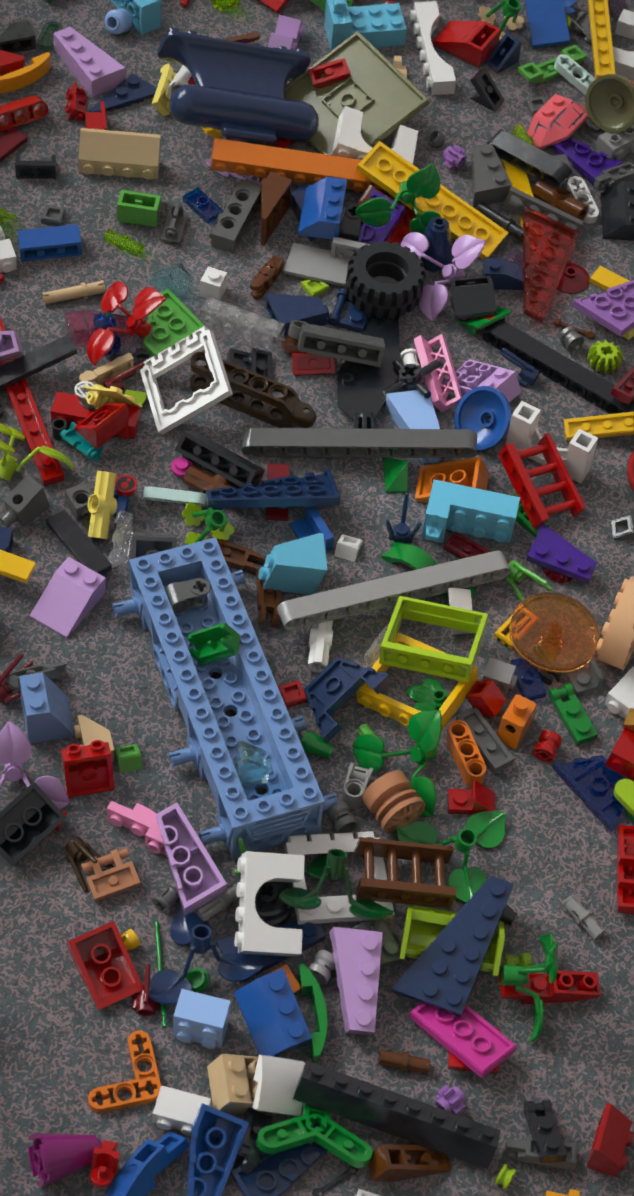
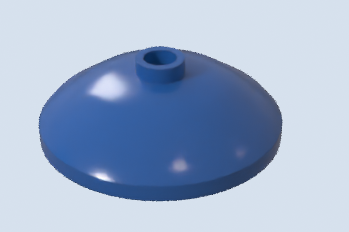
(475, 411)

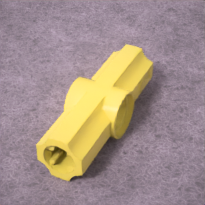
(102, 504)

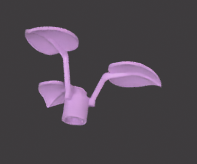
(465, 250)
(14, 752)

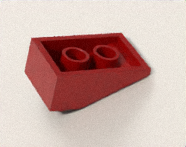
(105, 965)

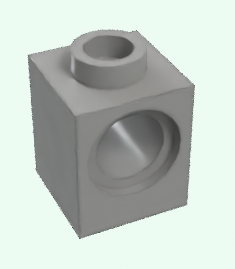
(501, 674)

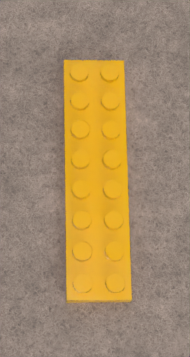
(390, 170)

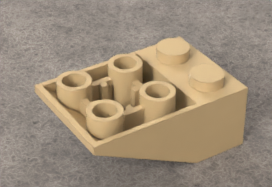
(233, 1083)

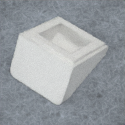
(348, 547)

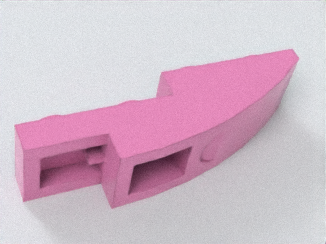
(140, 822)

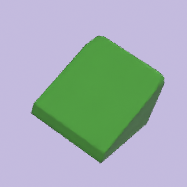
(128, 758)

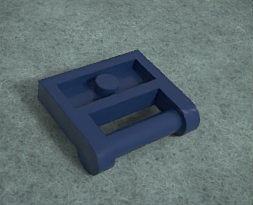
(354, 320)

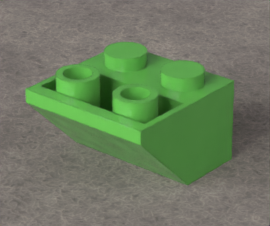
(139, 208)

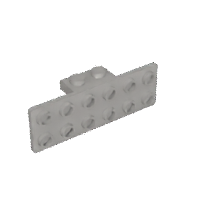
(325, 264)

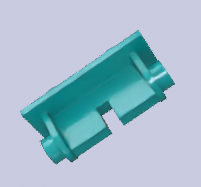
(81, 443)

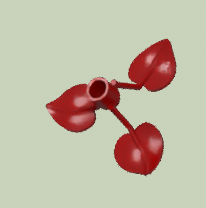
(145, 303)

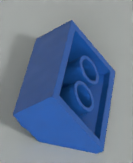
(323, 208)
(272, 1015)

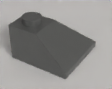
(151, 542)

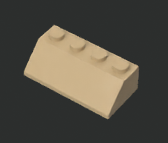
(119, 153)

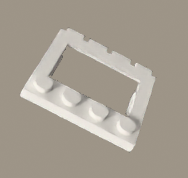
(202, 399)
(332, 908)

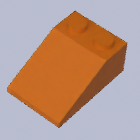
(464, 472)

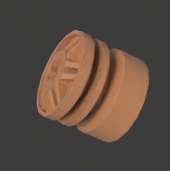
(393, 801)

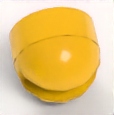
(130, 939)

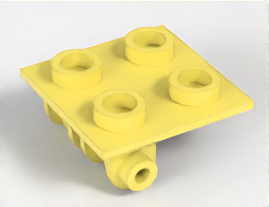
(99, 395)

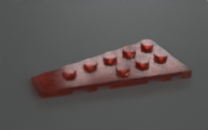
(545, 256)

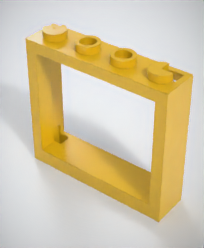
(402, 713)

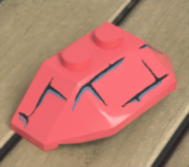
(556, 121)

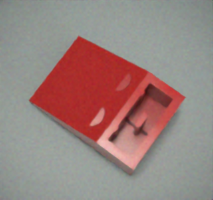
(468, 40)

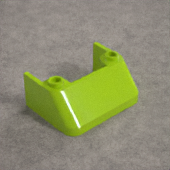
(426, 923)

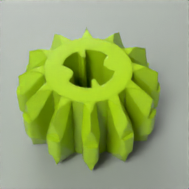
(605, 357)

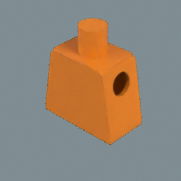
(519, 715)

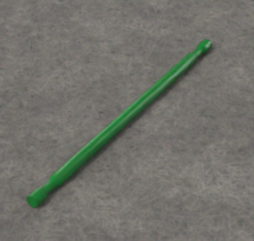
(159, 964)

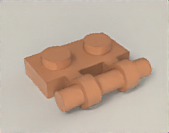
(114, 880)

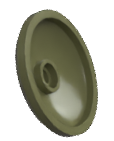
(603, 104)

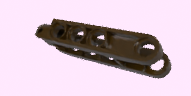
(288, 405)

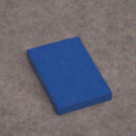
(547, 23)

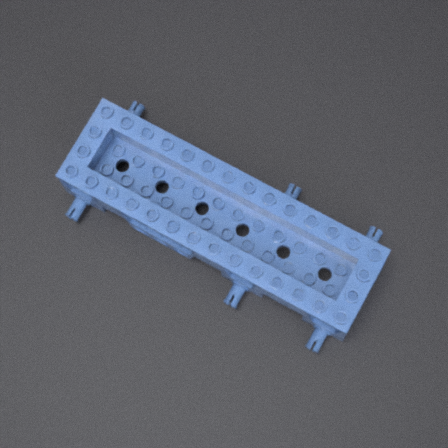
(246, 686)

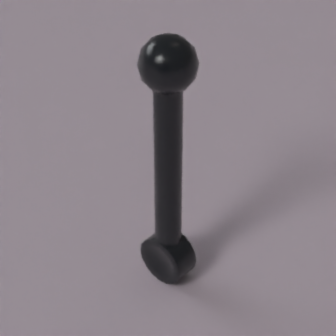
(318, 1192)

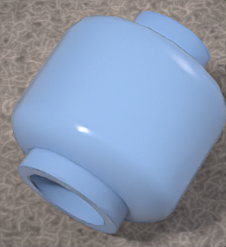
(118, 21)

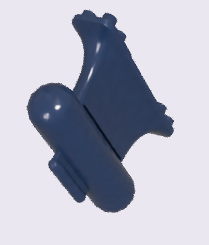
(239, 88)

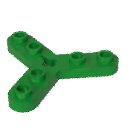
(299, 1132)

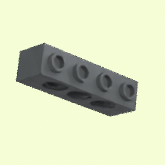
(236, 216)

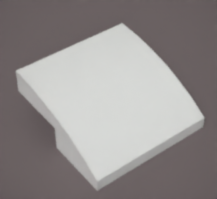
(277, 1085)

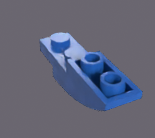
(145, 1163)

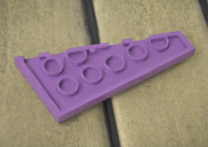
(611, 309)

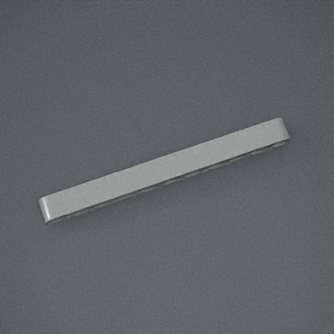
(386, 590)

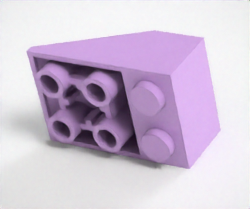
(477, 374)

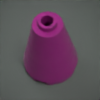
(60, 1155)

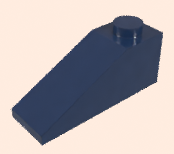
(504, 273)

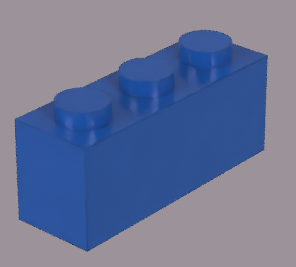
(49, 242)

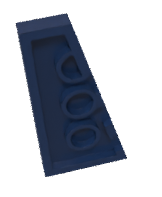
(311, 935)
(278, 1170)

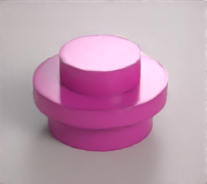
(180, 466)

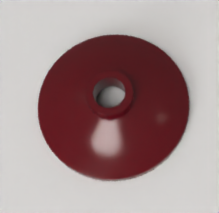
(574, 279)

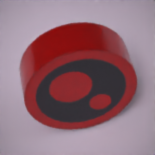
(126, 485)

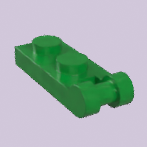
(573, 714)

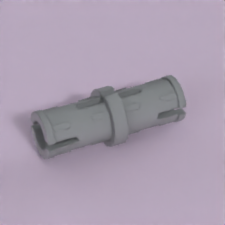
(583, 917)

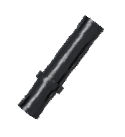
(507, 224)

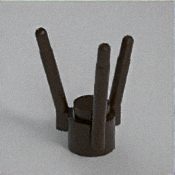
(81, 851)

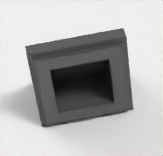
(623, 528)

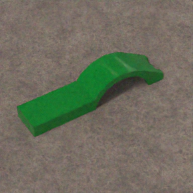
(413, 557)

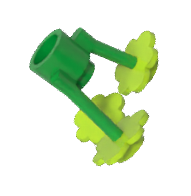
(215, 523)

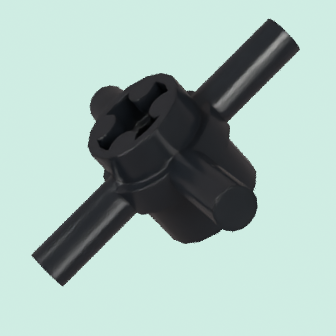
(412, 378)

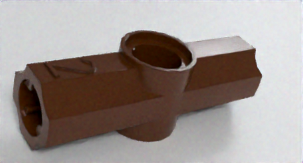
(560, 199)
(202, 481)

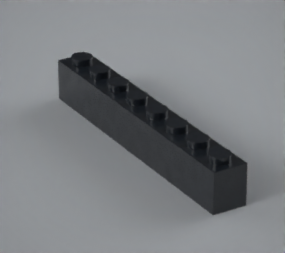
(397, 1114)

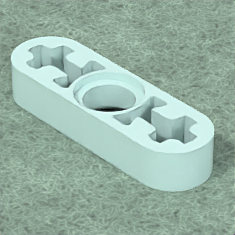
(567, 67)
(174, 496)

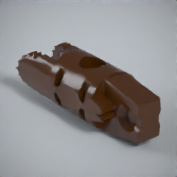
(266, 277)

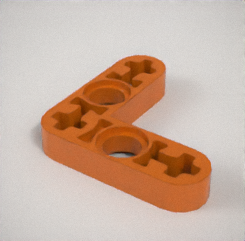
(141, 1080)

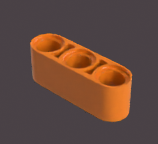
(465, 744)

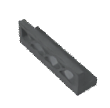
(517, 200)

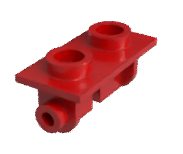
(76, 101)

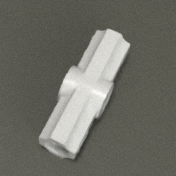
(320, 644)

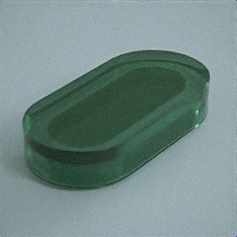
(46, 38)

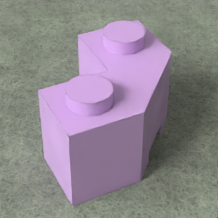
(287, 33)

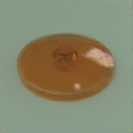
(554, 632)

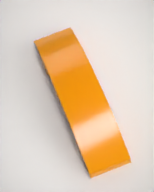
(27, 75)

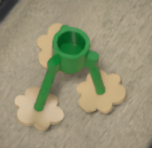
(510, 11)

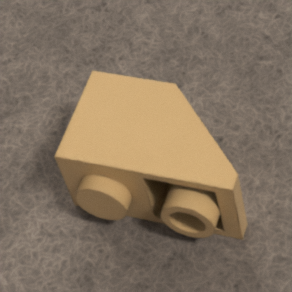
(89, 731)

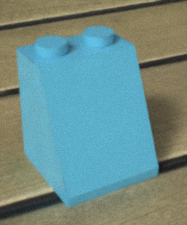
(295, 565)

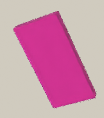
(467, 1038)

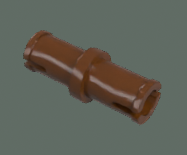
(404, 1061)

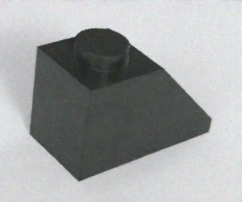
(18, 37)

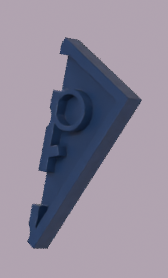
(129, 91)

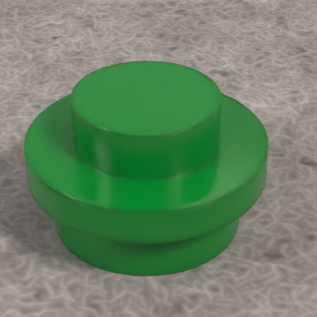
(199, 979)

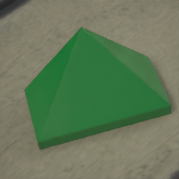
(395, 475)

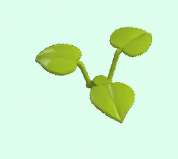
(9, 463)

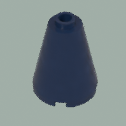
(439, 243)

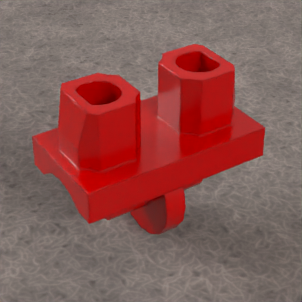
(104, 1164)

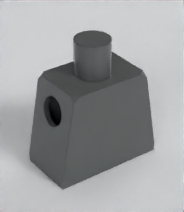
(24, 503)

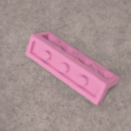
(434, 379)

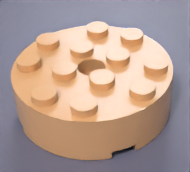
(619, 631)

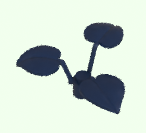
(190, 929)

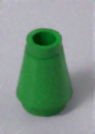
(316, 745)

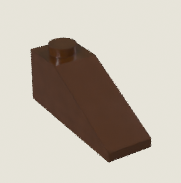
(406, 1162)

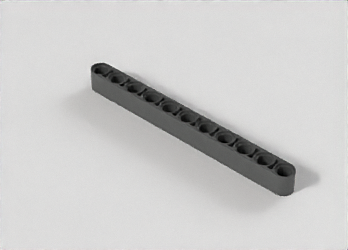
(359, 442)

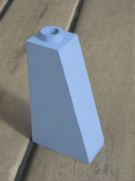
(412, 411)

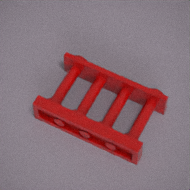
(528, 493)

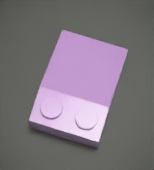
(69, 597)

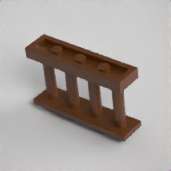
(404, 892)

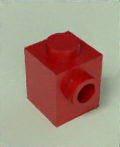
(486, 697)

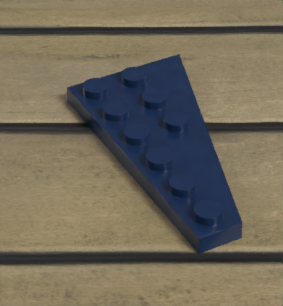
(278, 492)
(452, 962)

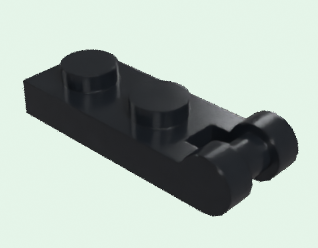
(544, 1132)

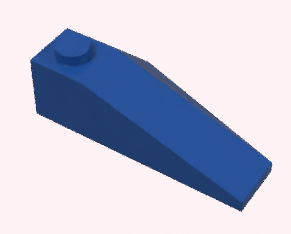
(213, 1150)

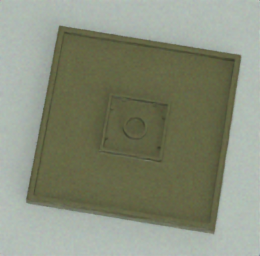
(373, 88)

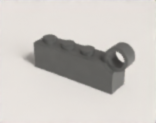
(337, 343)

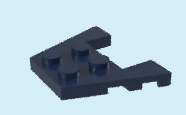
(337, 685)

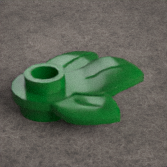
(428, 696)

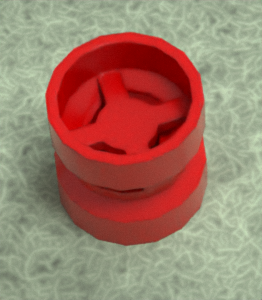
(547, 746)

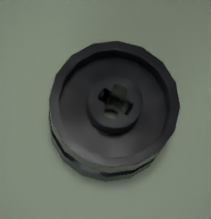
(269, 905)

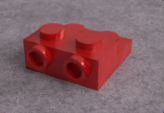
(88, 768)

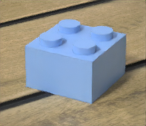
(201, 1019)

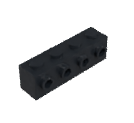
(218, 459)

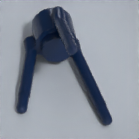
(528, 373)
(401, 531)

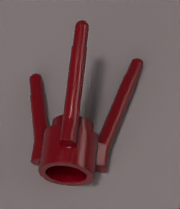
(117, 380)
(7, 689)
(143, 1003)

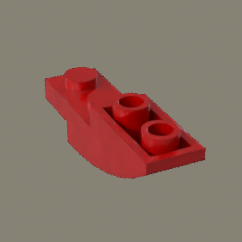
(568, 987)

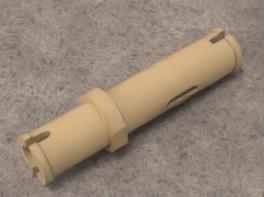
(82, 290)

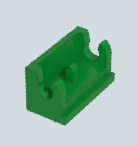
(214, 643)

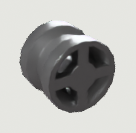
(571, 338)

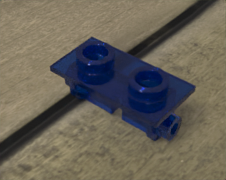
(105, 321)

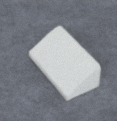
(461, 599)

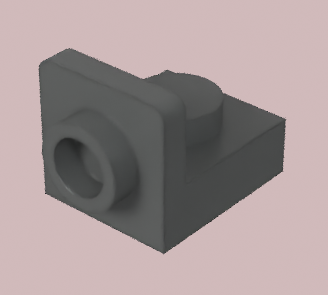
(587, 679)

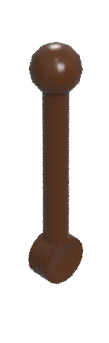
(589, 335)

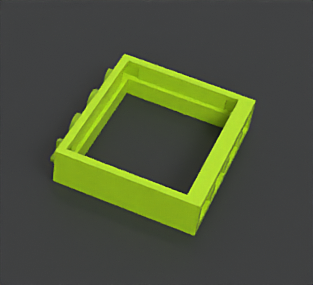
(426, 660)

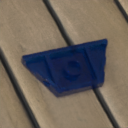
(594, 786)

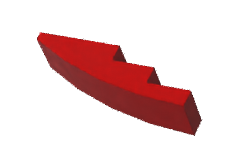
(625, 869)

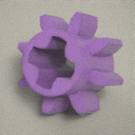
(454, 157)
(451, 1100)

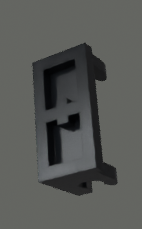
(35, 169)

